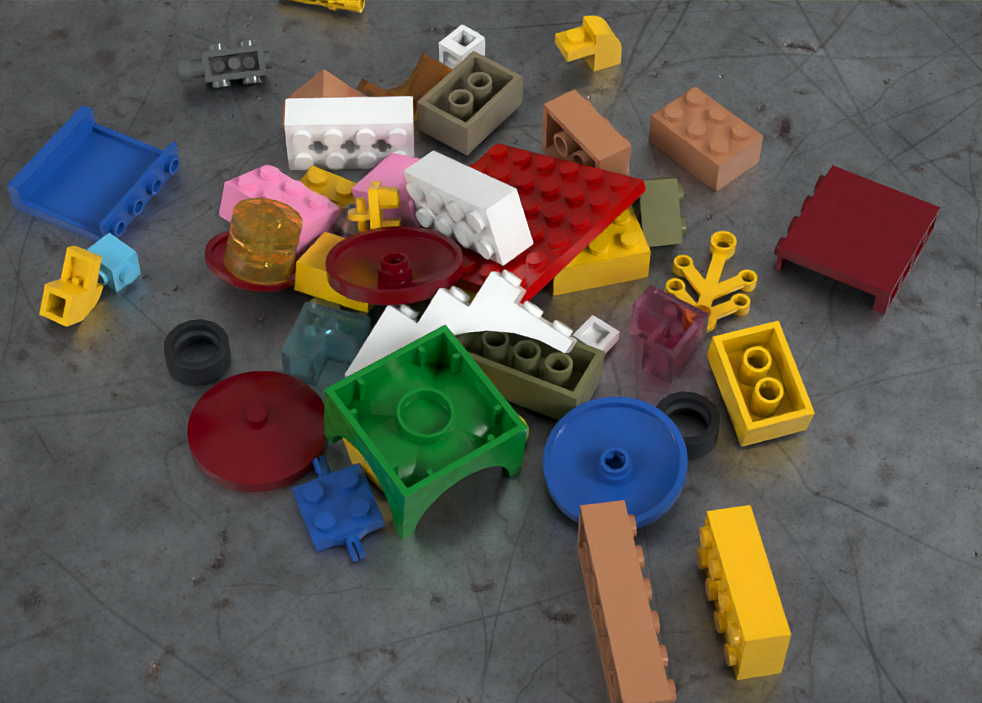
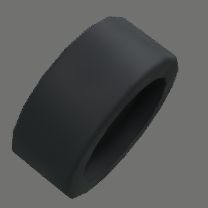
(194, 332)
(700, 407)

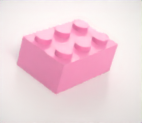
(270, 183)

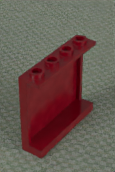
(859, 234)

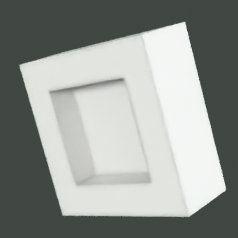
(597, 334)

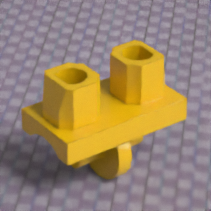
(379, 198)

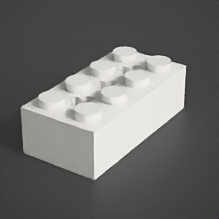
(347, 131)
(468, 207)

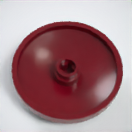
(394, 265)
(257, 431)

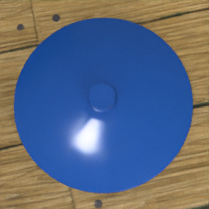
(616, 453)

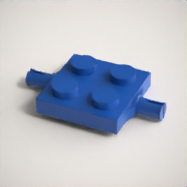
(338, 508)

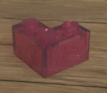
(670, 329)

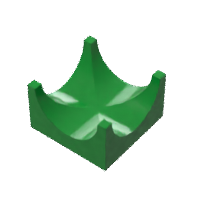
(424, 422)

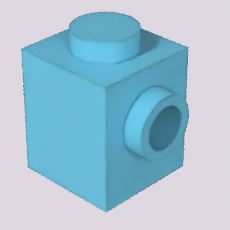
(118, 262)

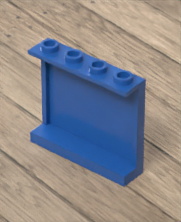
(91, 178)

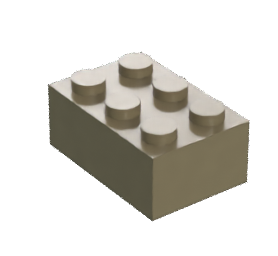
(470, 102)

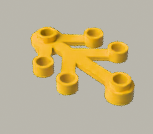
(722, 248)

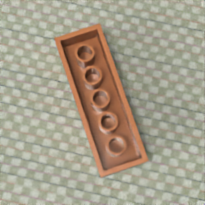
(621, 606)

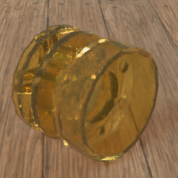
(263, 240)

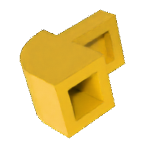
(592, 41)
(76, 292)

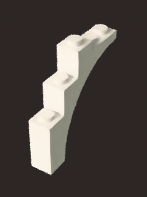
(493, 309)

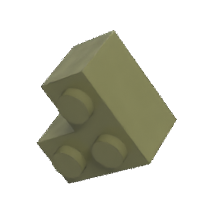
(660, 211)

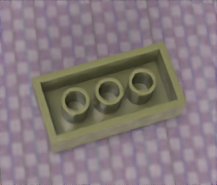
(535, 372)

